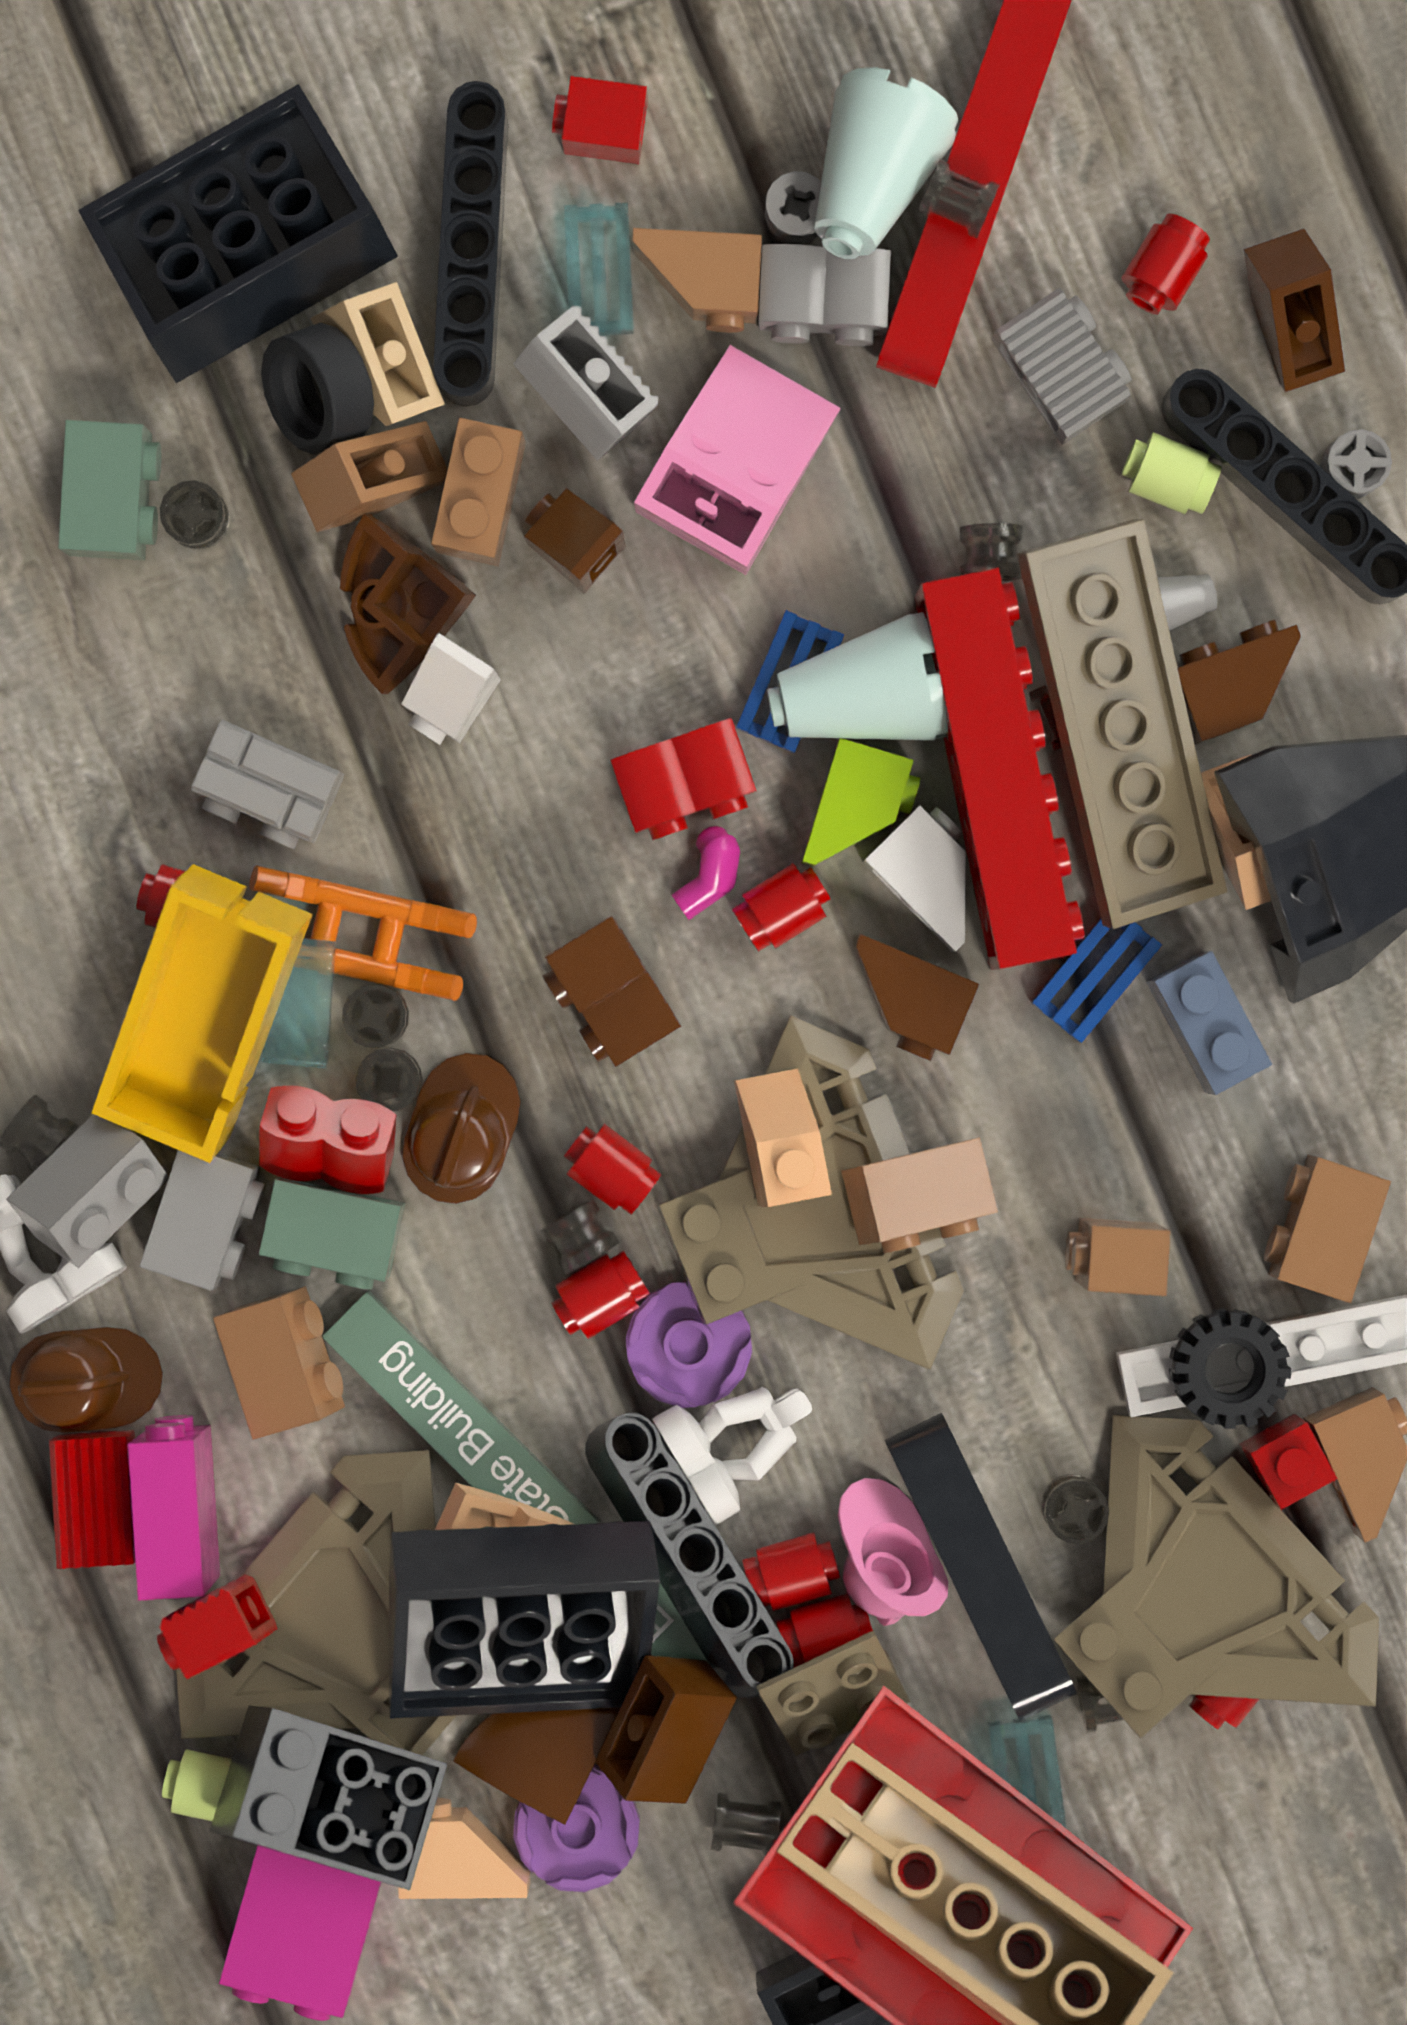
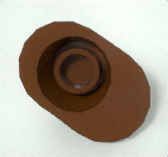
(461, 1128)
(86, 1379)

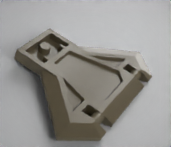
(809, 1249)
(1210, 1590)
(330, 1613)

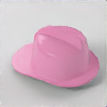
(890, 1555)

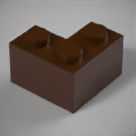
(611, 991)

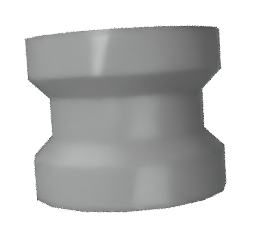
(793, 225)
(1364, 456)

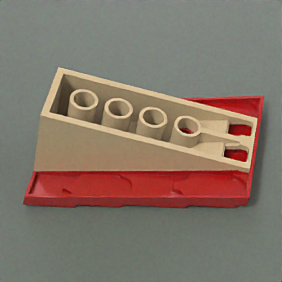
(955, 1892)

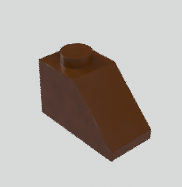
(1296, 308)
(573, 538)
(915, 997)

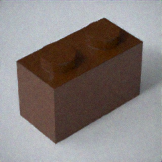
(665, 1729)

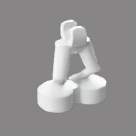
(46, 1293)
(714, 1478)

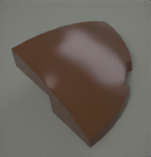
(396, 602)
(538, 1755)

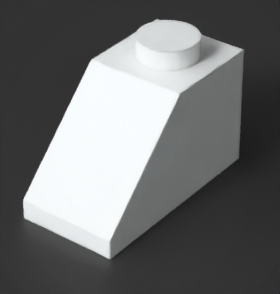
(448, 691)
(926, 872)

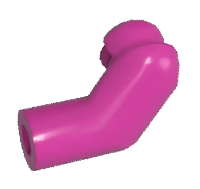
(716, 872)

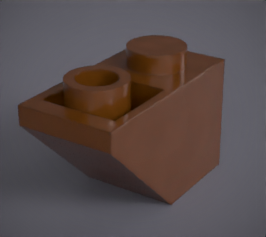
(1237, 684)

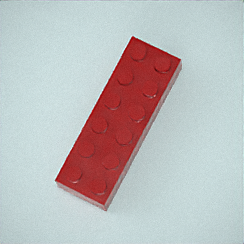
(997, 773)

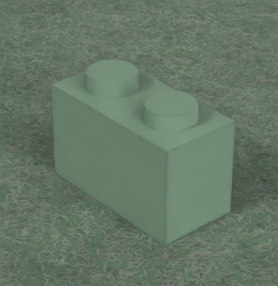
(108, 490)
(331, 1231)

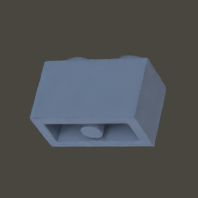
(1209, 1022)

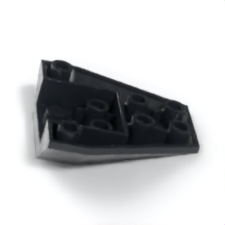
(1329, 849)

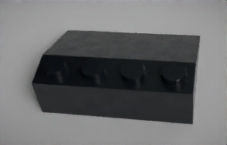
(237, 233)
(519, 1617)

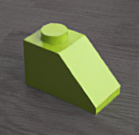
(859, 798)

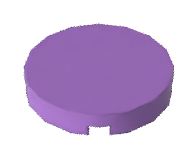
(682, 1357)
(589, 1847)

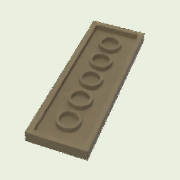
(1122, 722)

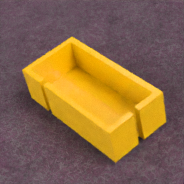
(201, 1013)

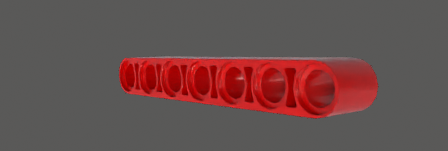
(984, 152)

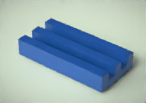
(811, 631)
(1061, 1016)

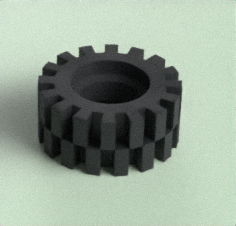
(1267, 1379)

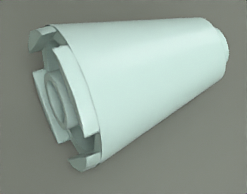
(877, 157)
(866, 688)

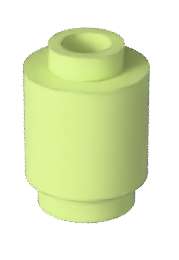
(1171, 474)
(195, 1783)

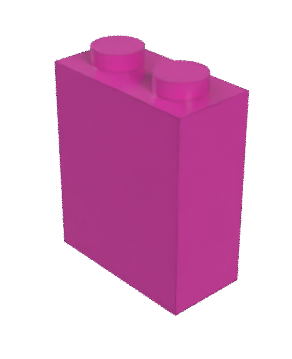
(174, 1509)
(299, 1935)

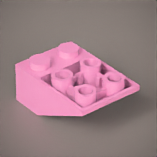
(736, 459)

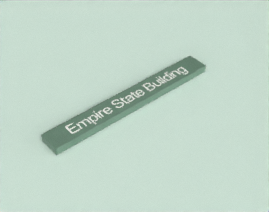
(469, 1433)

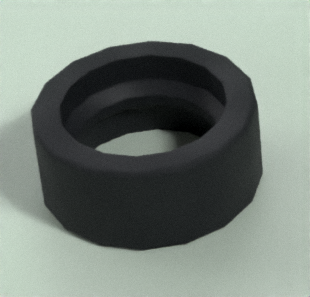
(340, 377)

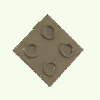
(830, 1692)

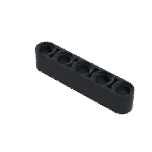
(464, 214)
(1257, 481)
(980, 1566)
(716, 1568)

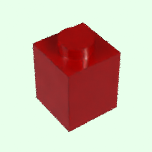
(601, 119)
(1288, 1461)

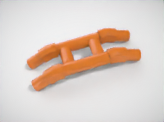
(393, 915)

